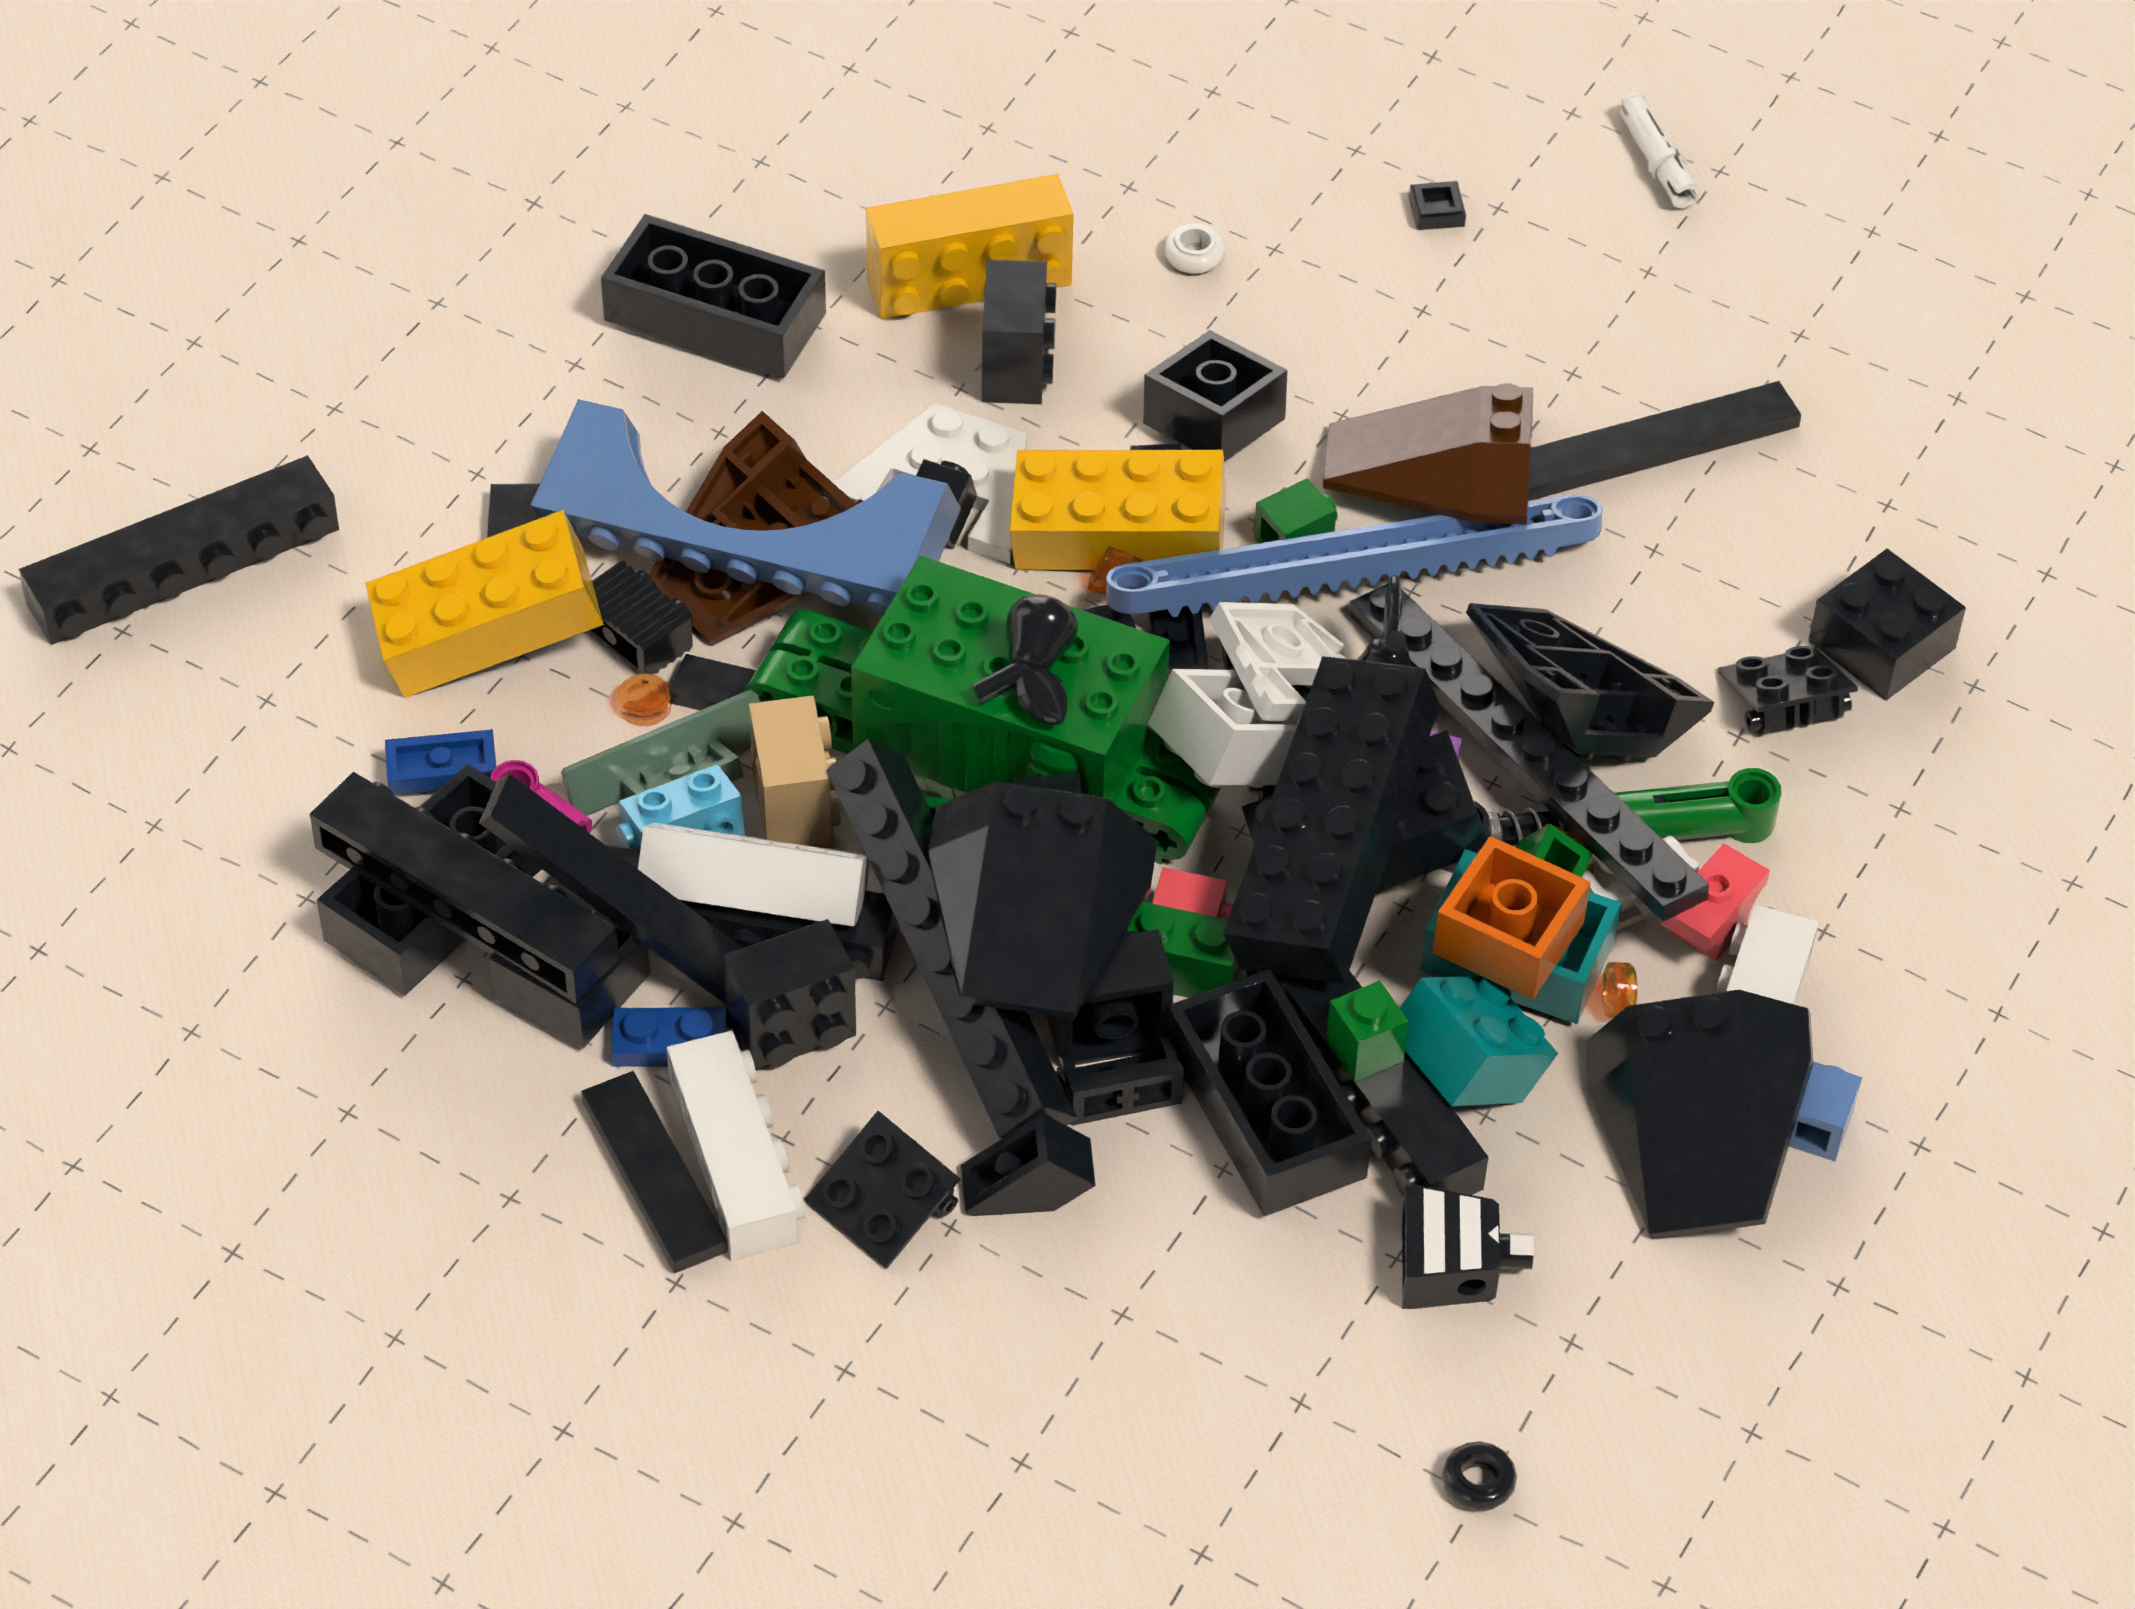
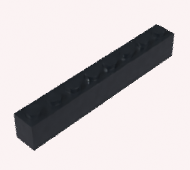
(994, 1043)

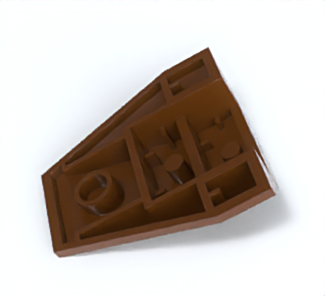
(1440, 455)
(753, 485)

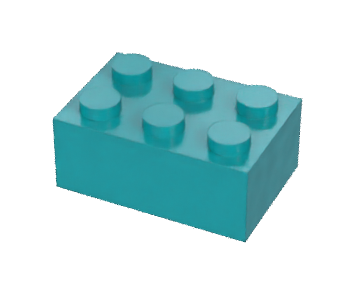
(1575, 974)

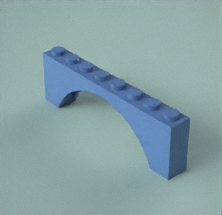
(844, 559)

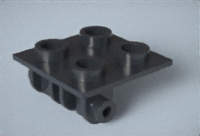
(1790, 689)
(884, 1189)

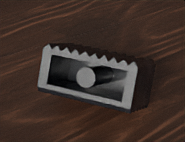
(640, 620)

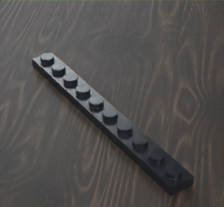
(1541, 761)

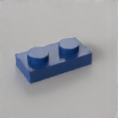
(432, 760)
(645, 1033)

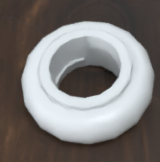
(1190, 260)

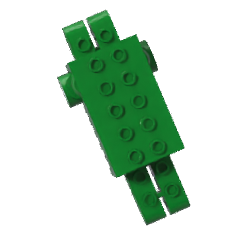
(915, 695)

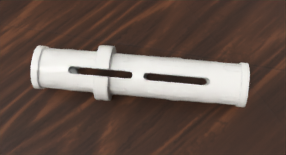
(1664, 161)

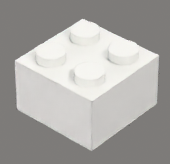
(1218, 731)

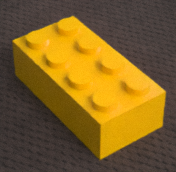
(938, 246)
(1133, 500)
(483, 604)

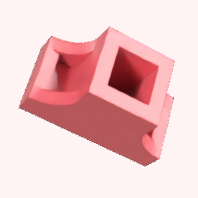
(1732, 891)

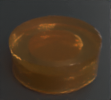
(644, 699)
(1618, 987)

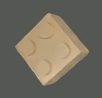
(792, 771)

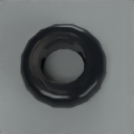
(1479, 1496)

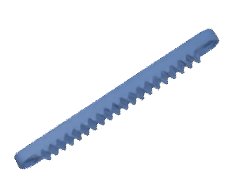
(1347, 557)

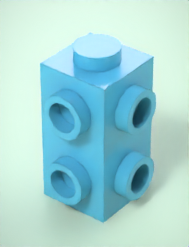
(695, 801)

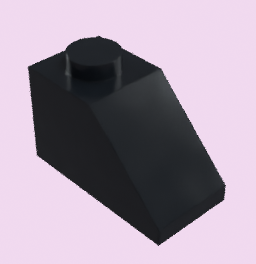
(1029, 1170)

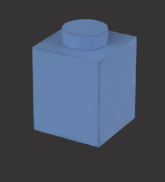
(1825, 1111)

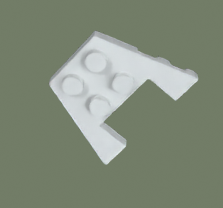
(951, 435)
(1272, 651)

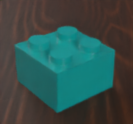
(1474, 1041)

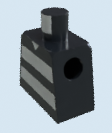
(1455, 1248)

